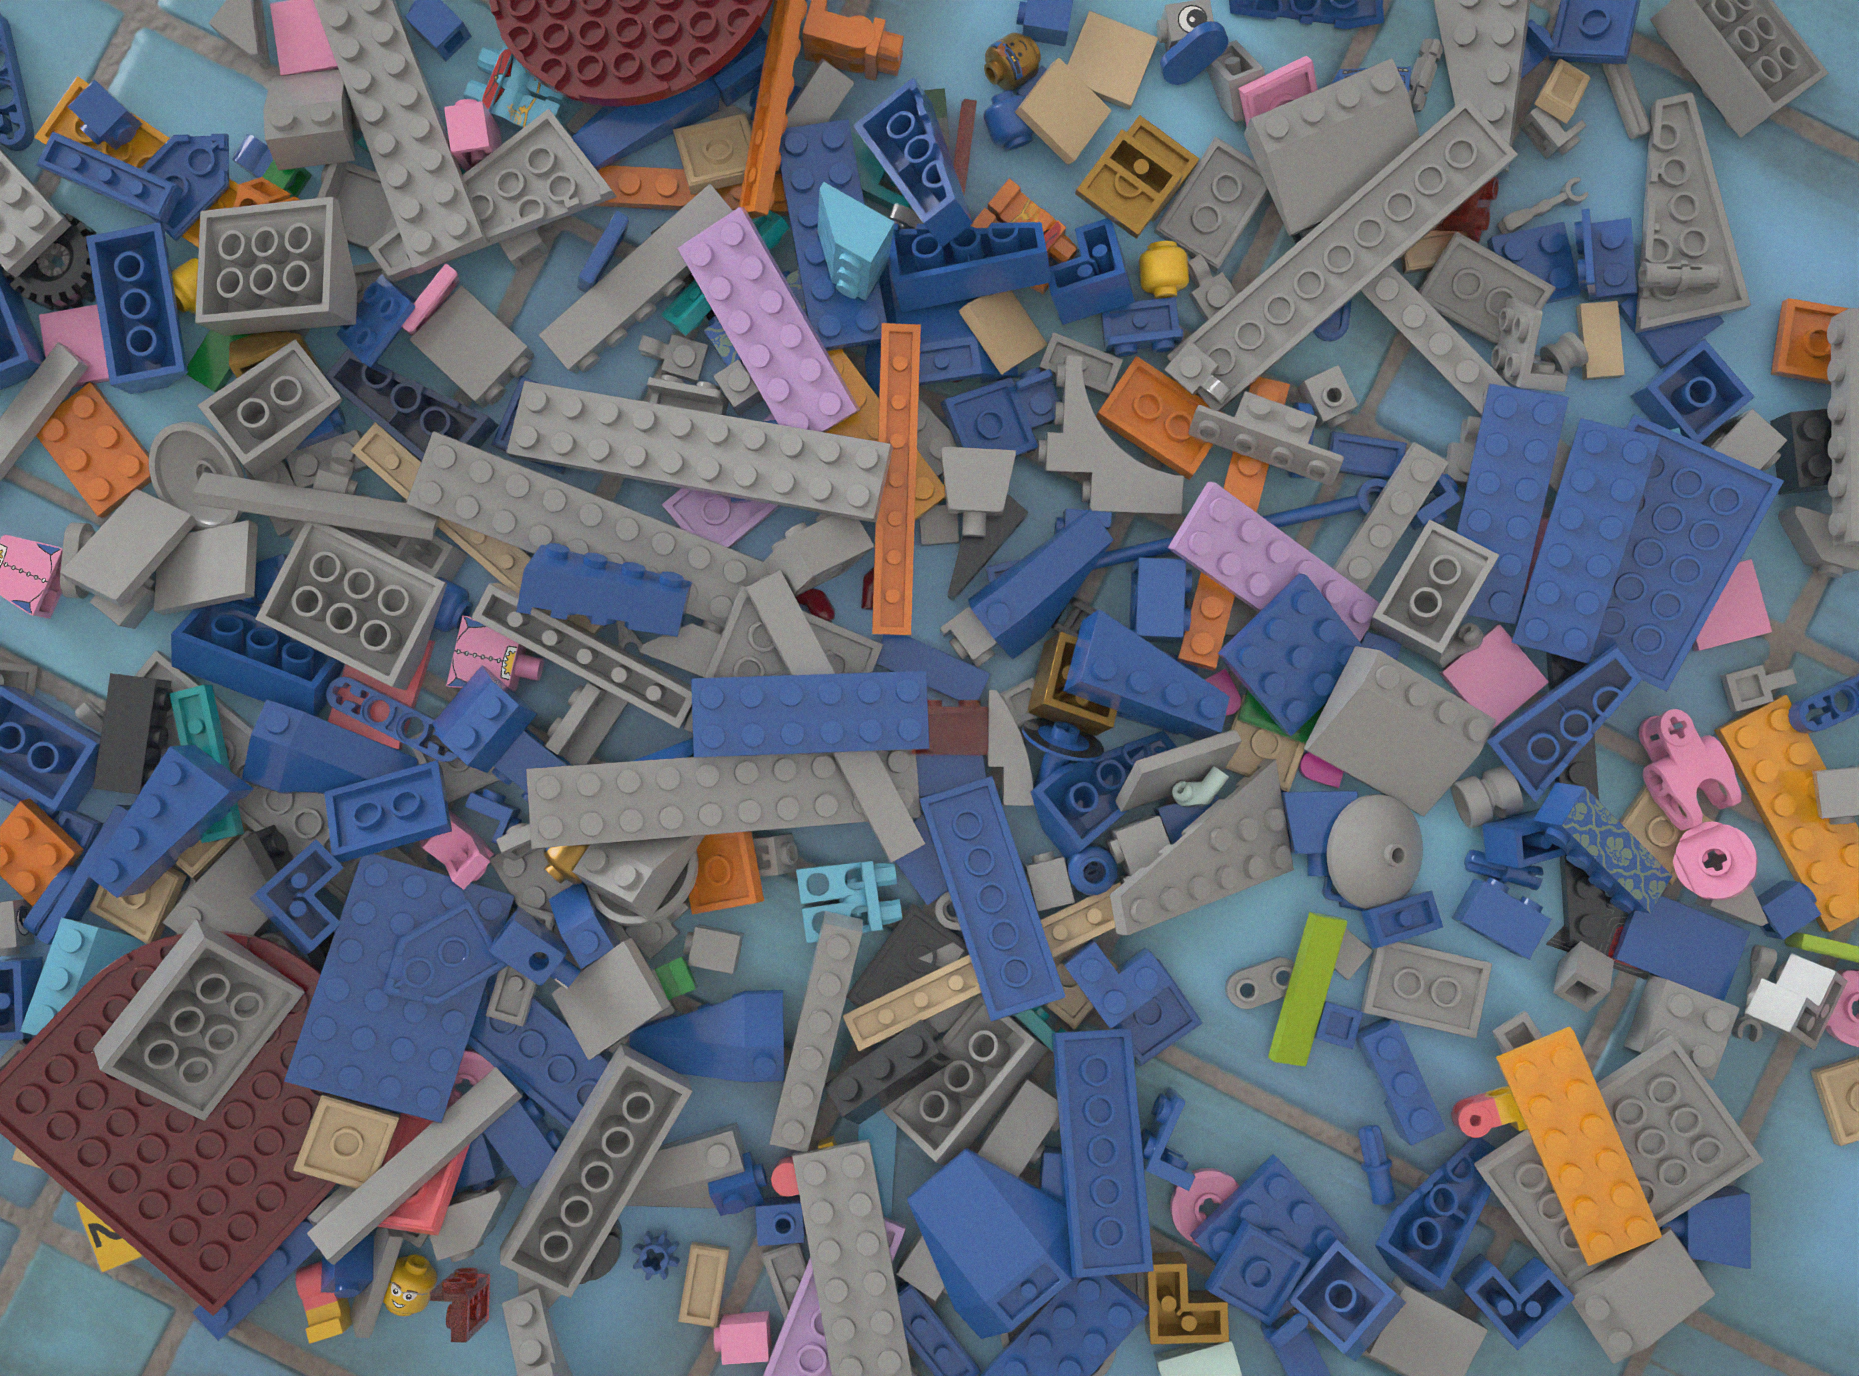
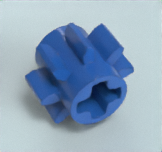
(652, 1265)

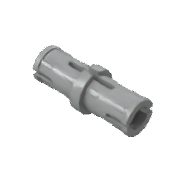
(1680, 275)

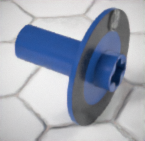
(1061, 744)

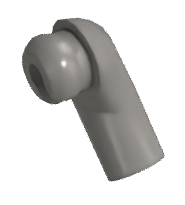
(1465, 640)

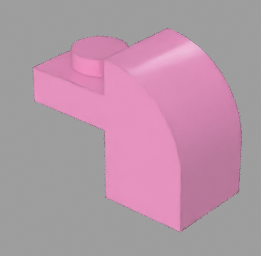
(460, 851)

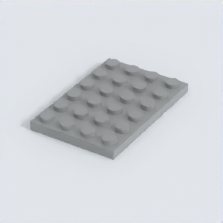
(1672, 1132)

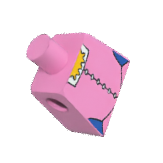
(30, 575)
(502, 656)

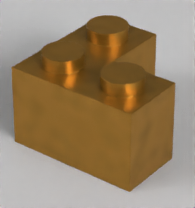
(1048, 693)
(1181, 1314)

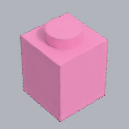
(744, 1338)

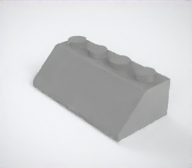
(963, 1097)

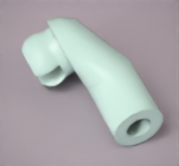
(1199, 793)

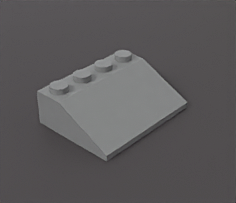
(1740, 56)
(1331, 143)
(275, 268)
(354, 604)
(1398, 730)
(197, 1021)

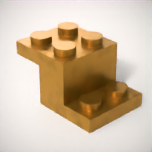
(1137, 176)

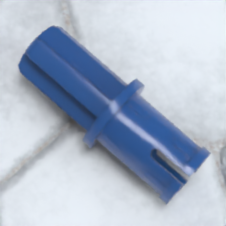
(1476, 863)
(1376, 1164)

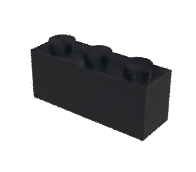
(132, 732)
(889, 1072)

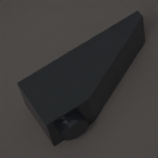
(977, 551)

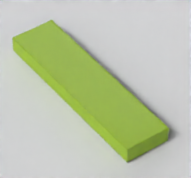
(1307, 989)

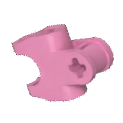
(1682, 765)

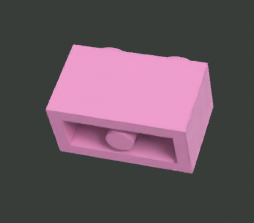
(471, 132)

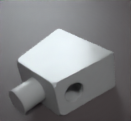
(976, 484)

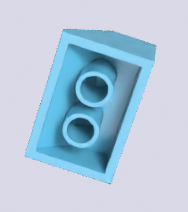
(853, 242)
(72, 961)

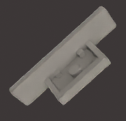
(1268, 434)
(585, 724)

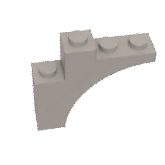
(1115, 477)
(533, 1337)

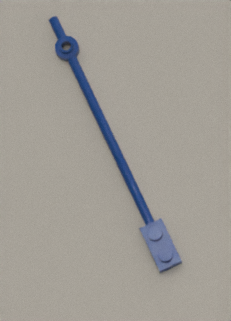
(1281, 519)

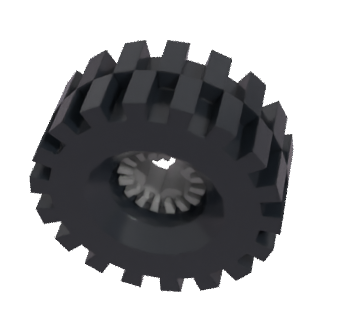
(57, 286)

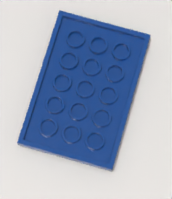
(1680, 550)
(378, 1043)

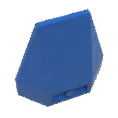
(946, 342)
(993, 1242)

